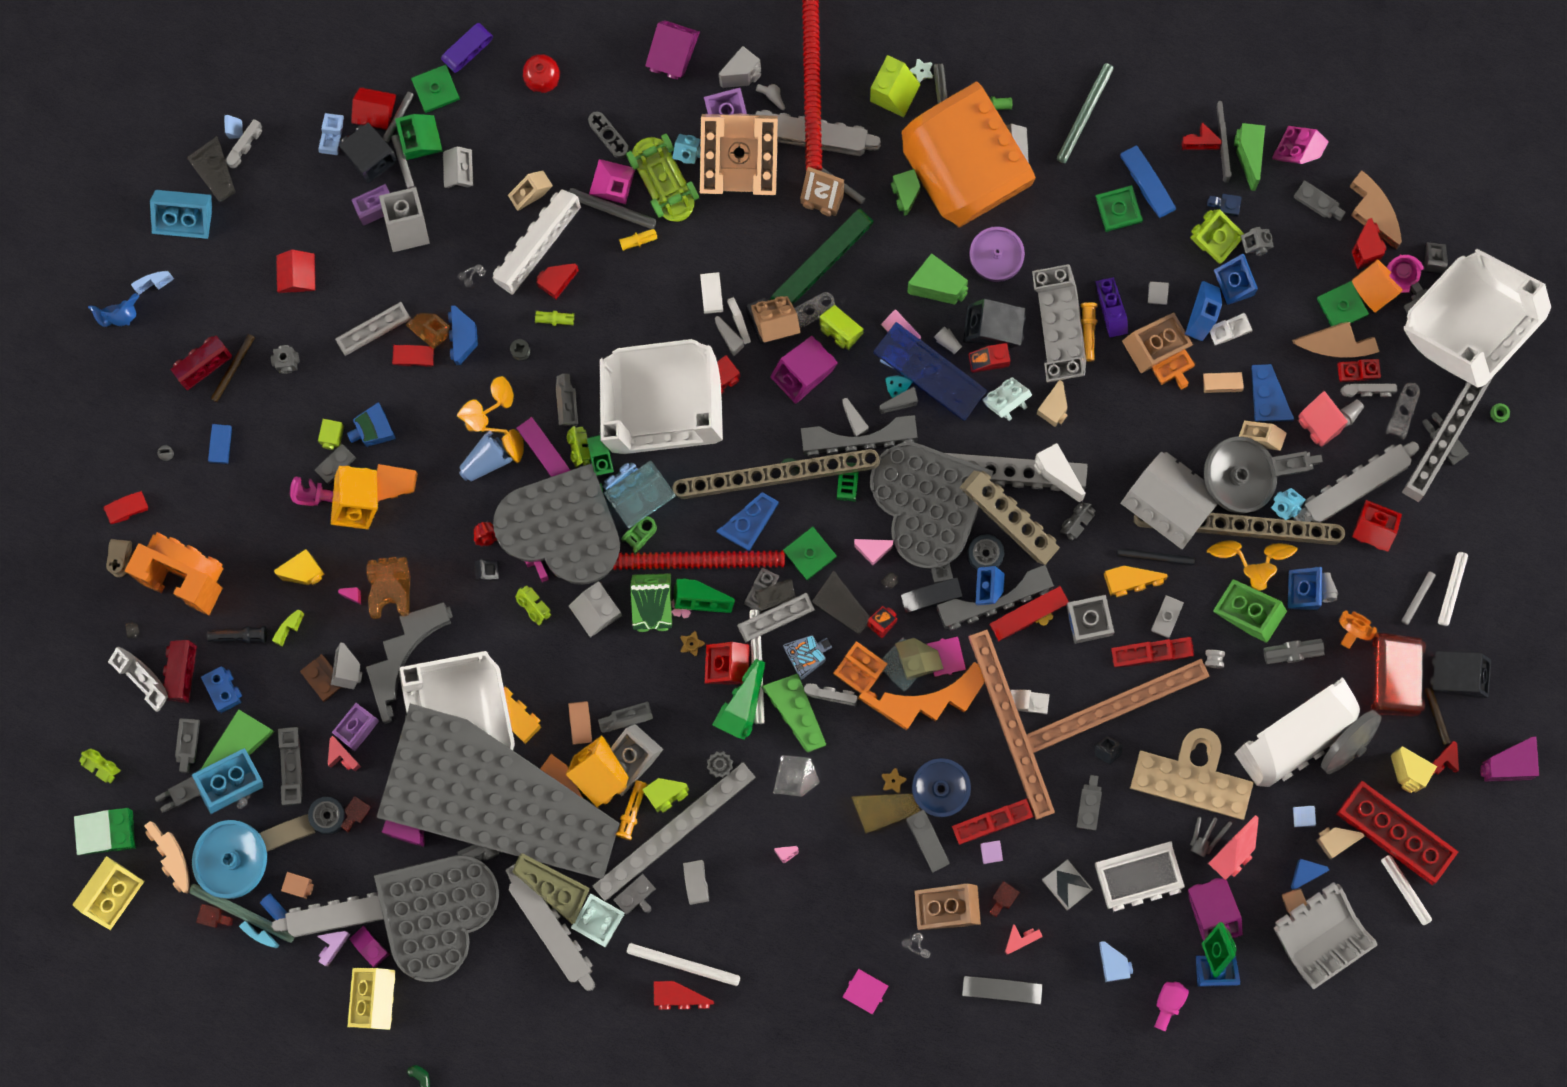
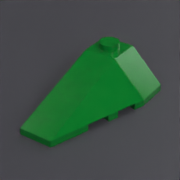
(739, 714)

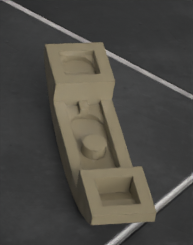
(287, 832)

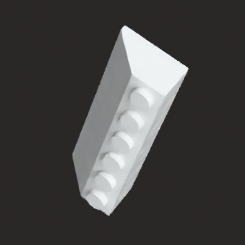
(537, 241)

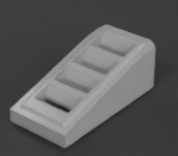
(732, 340)
(857, 424)

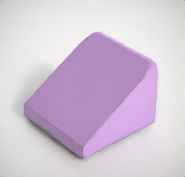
(991, 852)

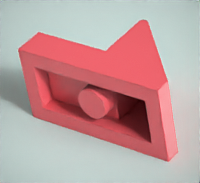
(337, 751)
(1016, 942)

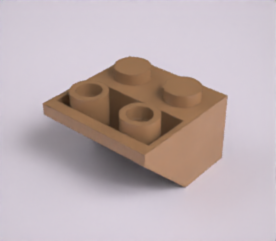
(775, 318)

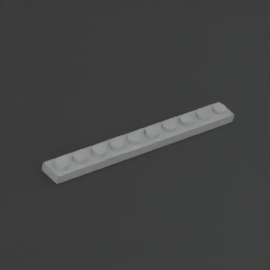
(674, 831)

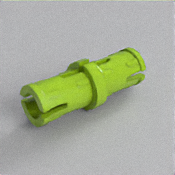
(554, 318)

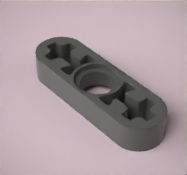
(595, 127)

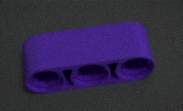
(467, 47)

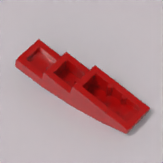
(1029, 613)
(1152, 652)
(993, 821)

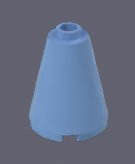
(484, 458)

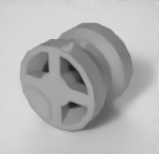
(1214, 659)

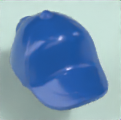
(116, 314)

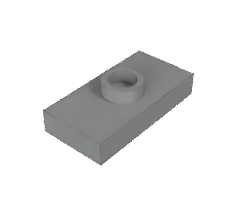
(1167, 616)

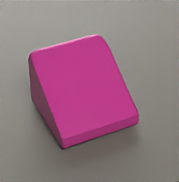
(351, 593)

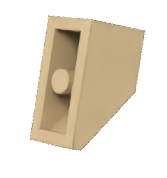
(530, 189)
(1054, 406)
(1266, 434)
(1337, 840)

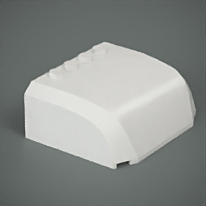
(1477, 316)
(660, 397)
(461, 687)
(1299, 735)

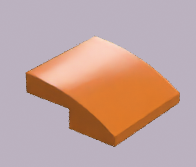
(1376, 286)
(860, 668)

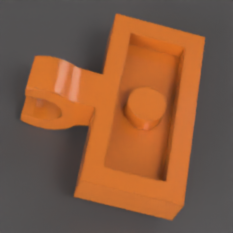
(1174, 368)

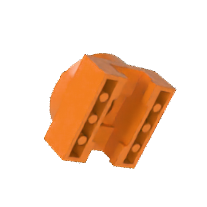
(151, 564)

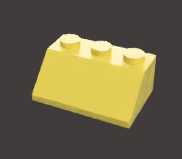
(1411, 770)
(108, 893)
(371, 998)

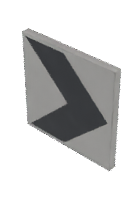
(1067, 884)

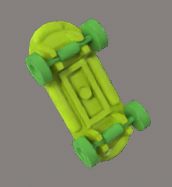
(663, 178)

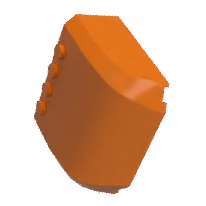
(966, 156)

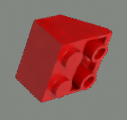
(1368, 245)

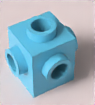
(687, 149)
(1288, 504)

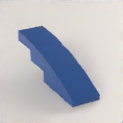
(1148, 181)

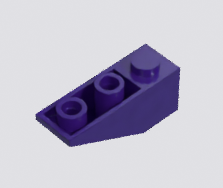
(1112, 307)

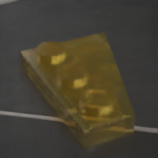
(884, 809)

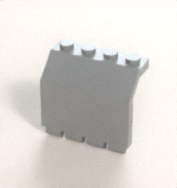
(1170, 499)
(1323, 936)

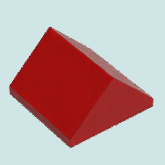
(373, 107)
(295, 271)

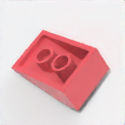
(1322, 419)
(1236, 851)

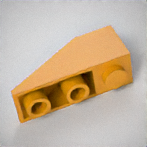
(1128, 578)
(521, 722)

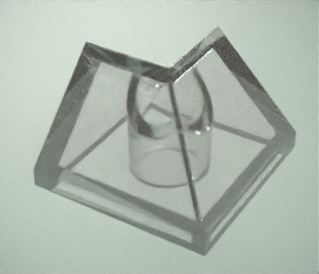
(795, 776)

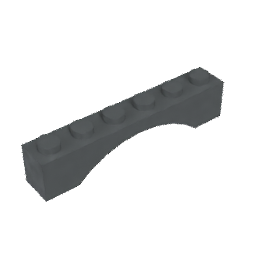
(818, 440)
(958, 611)

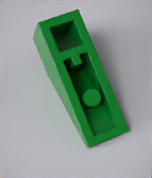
(698, 596)

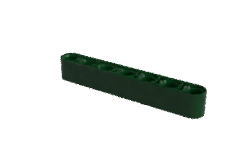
(825, 257)

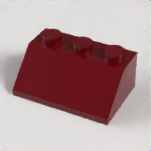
(201, 362)
(179, 670)

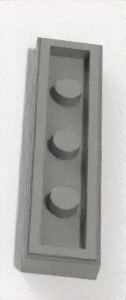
(373, 328)
(776, 617)

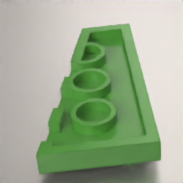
(796, 710)

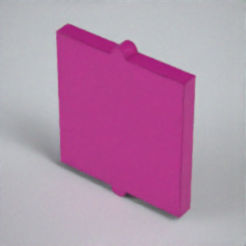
(950, 656)
(865, 991)

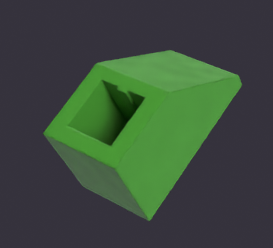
(907, 190)

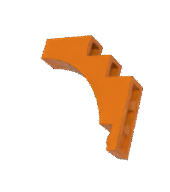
(904, 709)

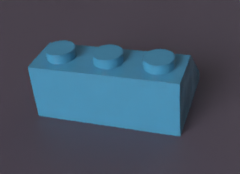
(181, 214)
(227, 781)

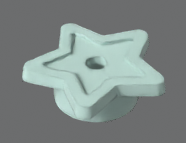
(922, 75)

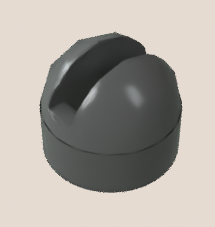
(165, 456)

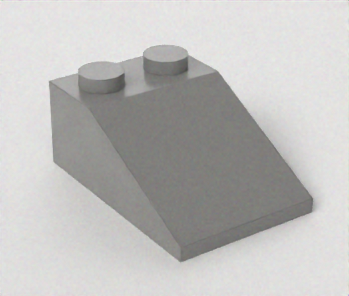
(635, 753)

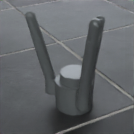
(1201, 845)

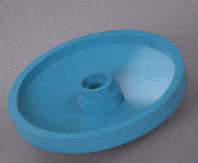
(229, 859)

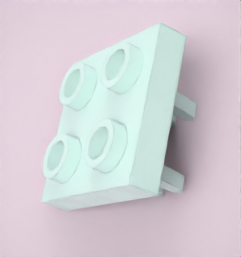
(1007, 398)
(598, 920)

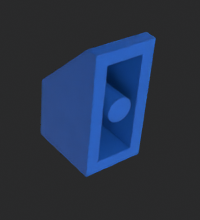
(989, 585)

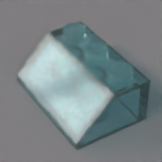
(639, 494)

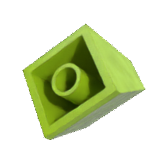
(894, 87)

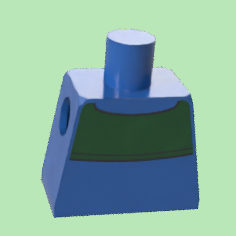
(372, 427)

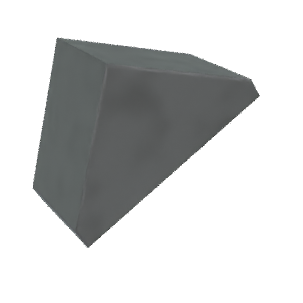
(1435, 258)

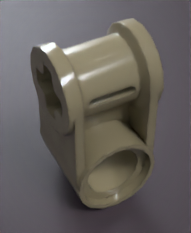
(118, 553)

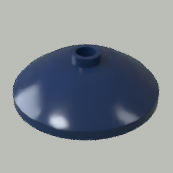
(946, 774)

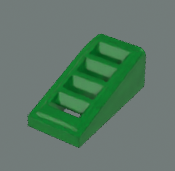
(847, 496)

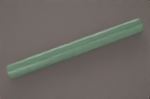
(1085, 113)
(240, 912)

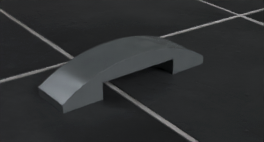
(290, 766)
(1002, 990)

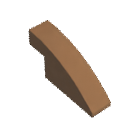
(1376, 206)
(1337, 342)

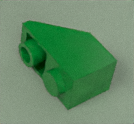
(599, 455)

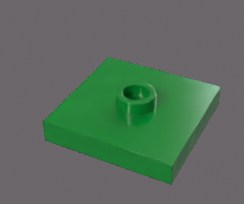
(435, 88)
(1118, 208)
(1342, 305)
(809, 553)

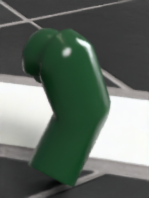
(420, 1074)

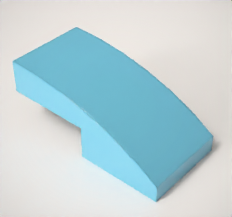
(264, 937)

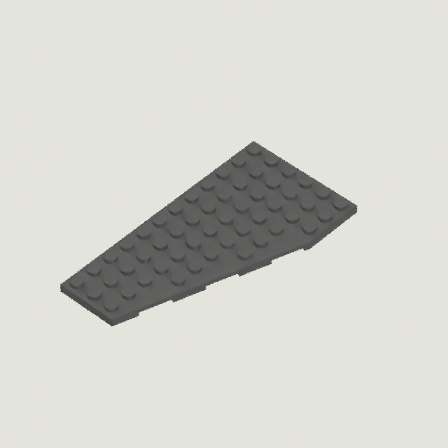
(481, 792)

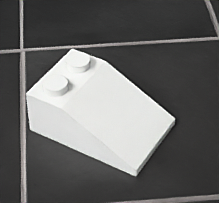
(1056, 470)

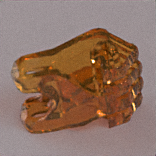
(388, 585)

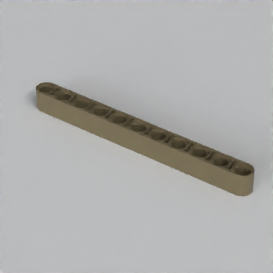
(785, 477)
(1267, 524)

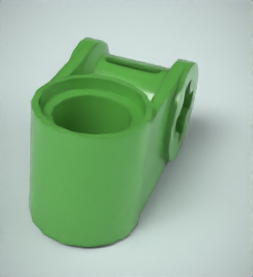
(639, 534)

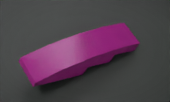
(542, 448)

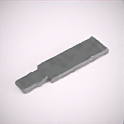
(1224, 147)

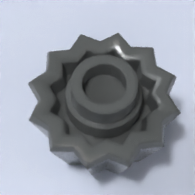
(719, 764)

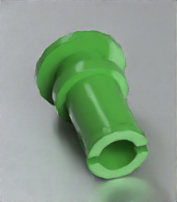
(1002, 103)

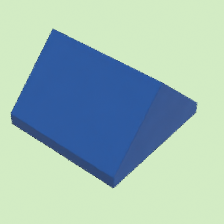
(1236, 280)
(1305, 588)
(1205, 977)

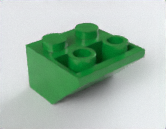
(418, 135)

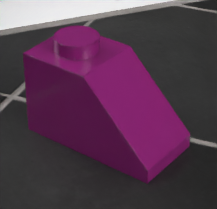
(369, 946)

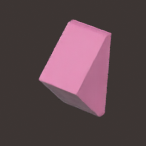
(873, 549)

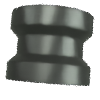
(522, 353)

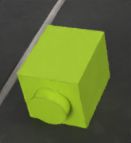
(330, 434)

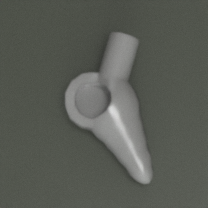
(772, 93)

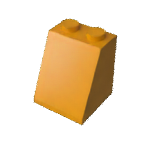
(354, 497)
(597, 772)

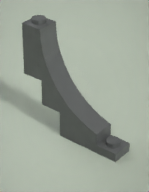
(385, 675)

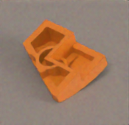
(394, 481)

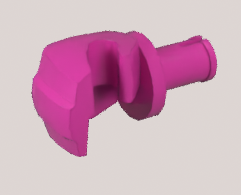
(309, 496)
(1169, 1002)

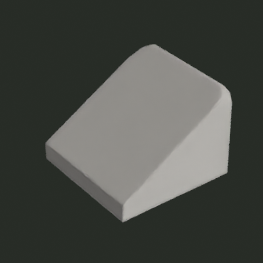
(1158, 293)

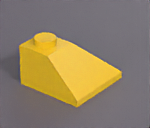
(300, 569)

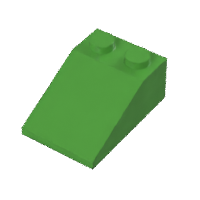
(1249, 150)
(1250, 610)

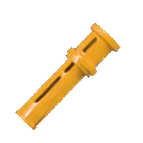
(1088, 322)
(631, 820)

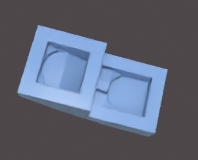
(331, 134)
(158, 279)

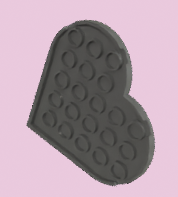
(926, 502)
(560, 523)
(433, 910)

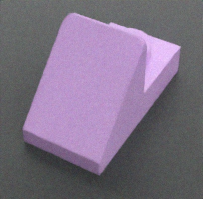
(335, 941)

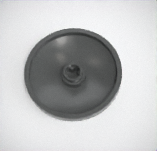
(1239, 475)
(1351, 742)

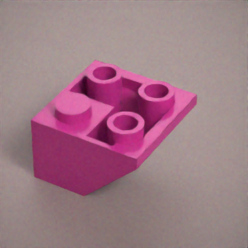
(1300, 145)
(612, 181)

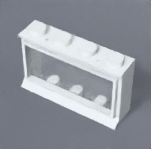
(1139, 876)

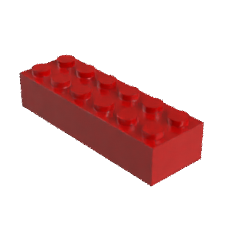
(1397, 833)

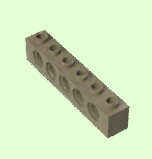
(973, 488)

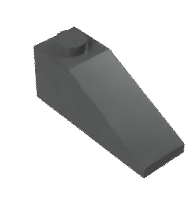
(927, 840)

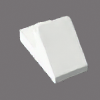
(1030, 701)

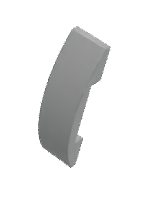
(141, 675)

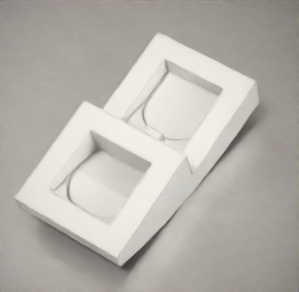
(711, 293)
(1230, 329)

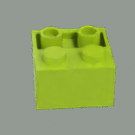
(840, 327)
(664, 792)

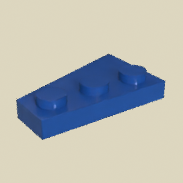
(1268, 396)
(749, 522)

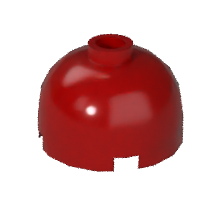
(541, 73)

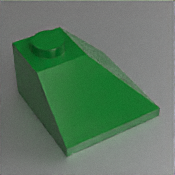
(1219, 949)

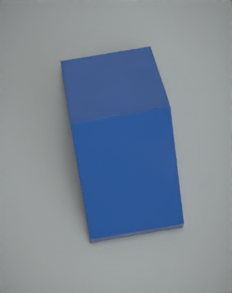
(1305, 872)

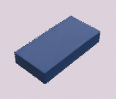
(220, 444)

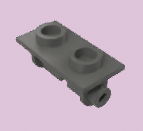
(1072, 526)

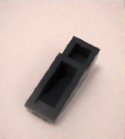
(931, 595)

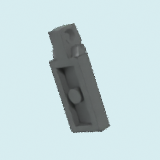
(1318, 201)
(566, 401)
(1293, 463)
(626, 717)
(187, 743)
(1089, 805)

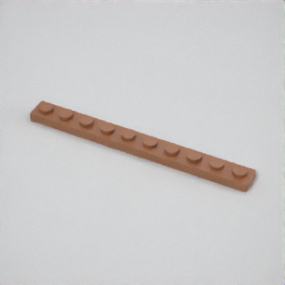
(1117, 705)
(1011, 724)

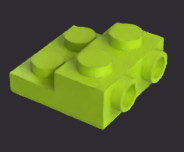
(1217, 235)

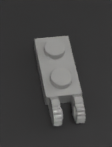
(243, 144)
(1367, 390)
(829, 694)

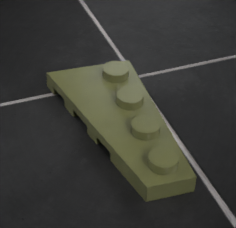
(555, 888)

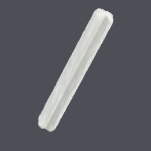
(1452, 589)
(1406, 890)

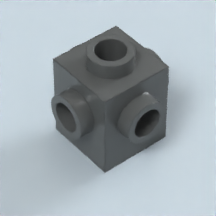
(1257, 241)
(289, 364)

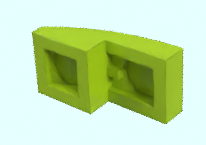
(292, 622)

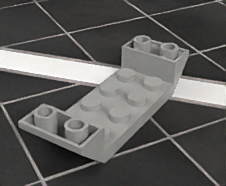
(1060, 323)

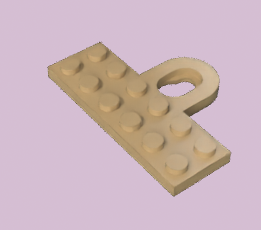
(1193, 784)

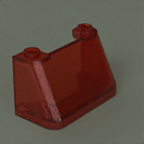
(1398, 675)

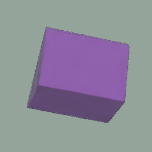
(726, 103)
(369, 205)
(355, 726)

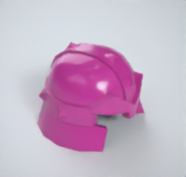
(1405, 271)

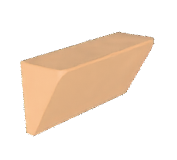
(1223, 382)

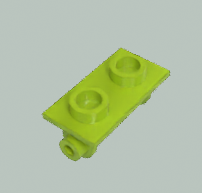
(576, 438)
(537, 612)
(106, 769)

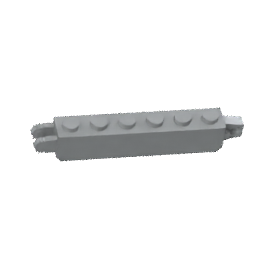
(834, 137)
(1358, 484)
(330, 917)
(552, 932)

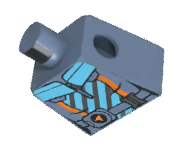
(806, 654)

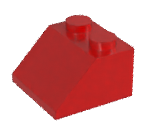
(1377, 525)
(726, 663)

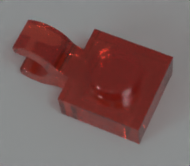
(356, 811)
(1005, 897)
(212, 916)

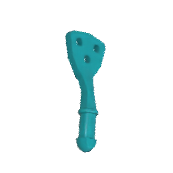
(894, 386)

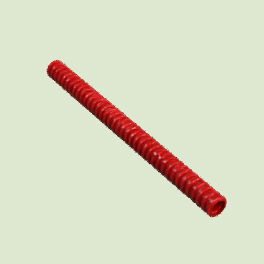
(812, 84)
(700, 560)

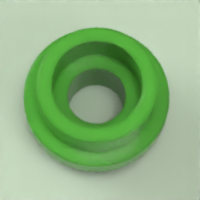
(1500, 407)

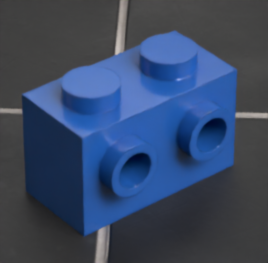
(221, 689)

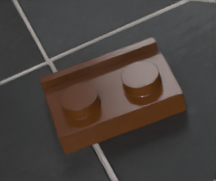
(319, 676)

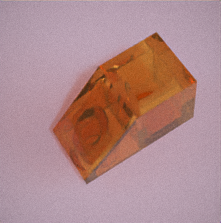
(429, 328)

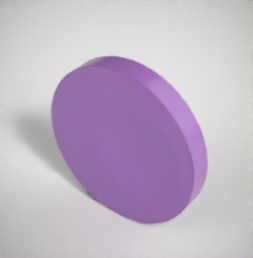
(997, 254)

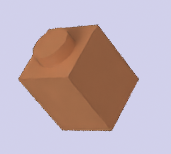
(297, 885)

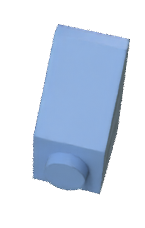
(1114, 963)

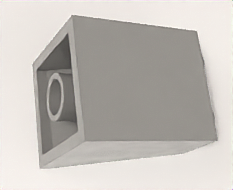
(404, 219)

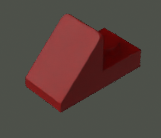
(1206, 141)
(1449, 757)

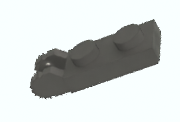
(1457, 452)
(180, 794)

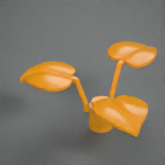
(476, 420)
(1257, 573)

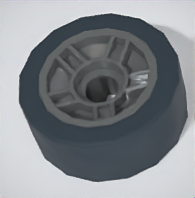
(984, 543)
(322, 806)

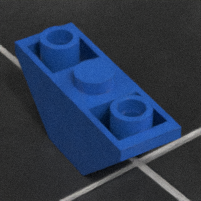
(1204, 311)
(462, 334)

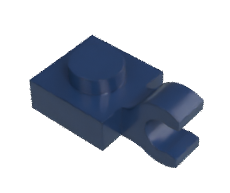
(1228, 204)

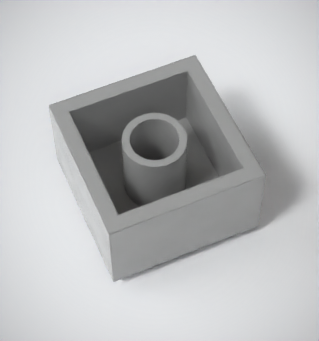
(1090, 619)

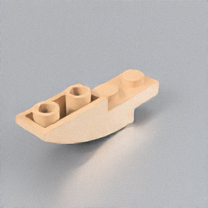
(175, 861)

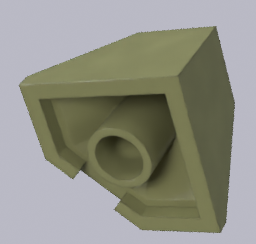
(918, 658)

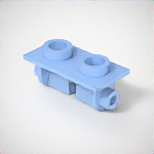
(625, 471)

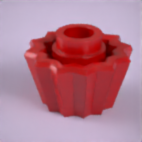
(484, 534)

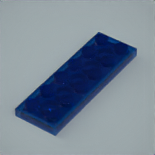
(930, 371)

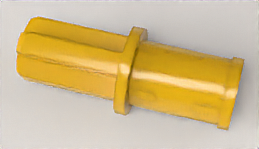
(638, 239)

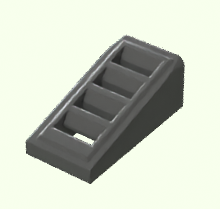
(901, 401)

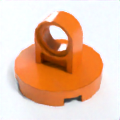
(1356, 626)

